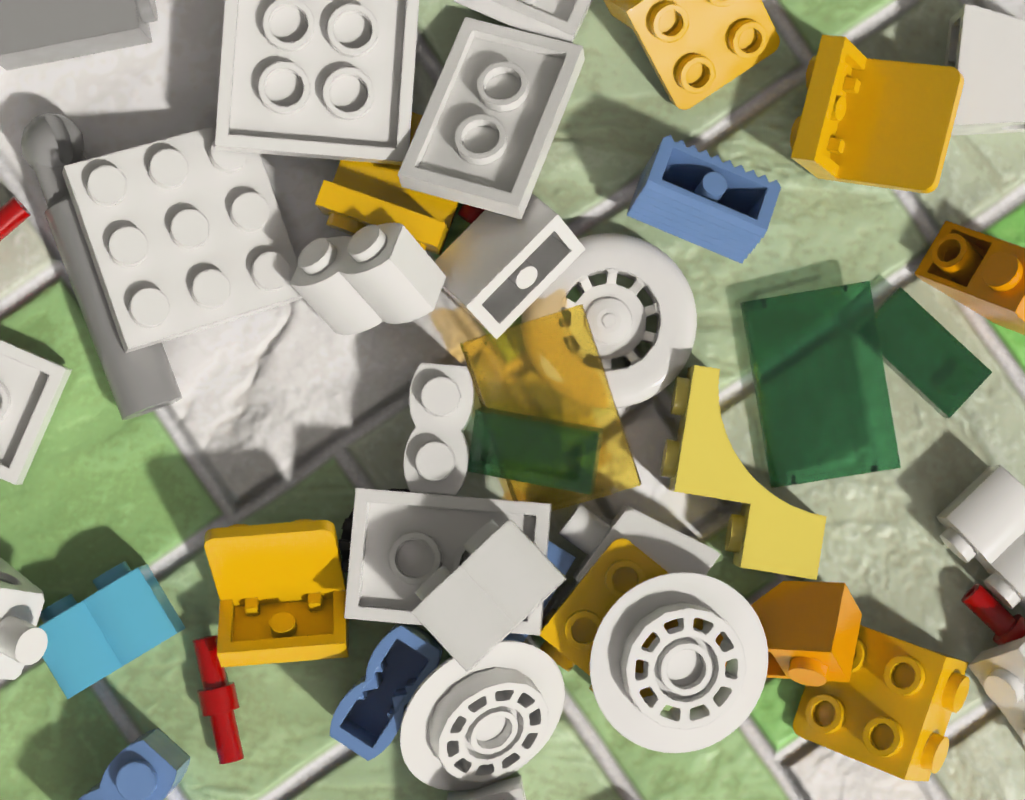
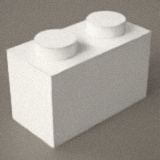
(507, 263)

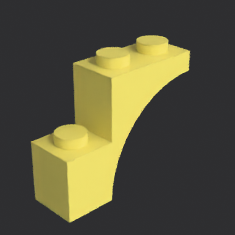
(702, 463)

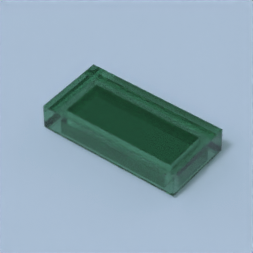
(927, 354)
(535, 450)

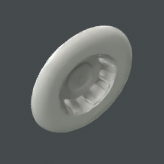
(619, 316)
(680, 664)
(482, 722)

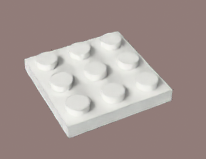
(318, 78)
(182, 236)

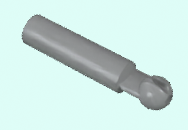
(138, 379)

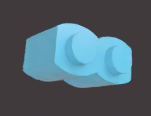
(106, 628)

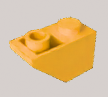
(978, 273)
(809, 631)

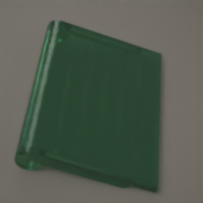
(820, 384)

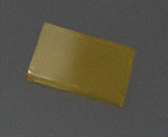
(554, 373)

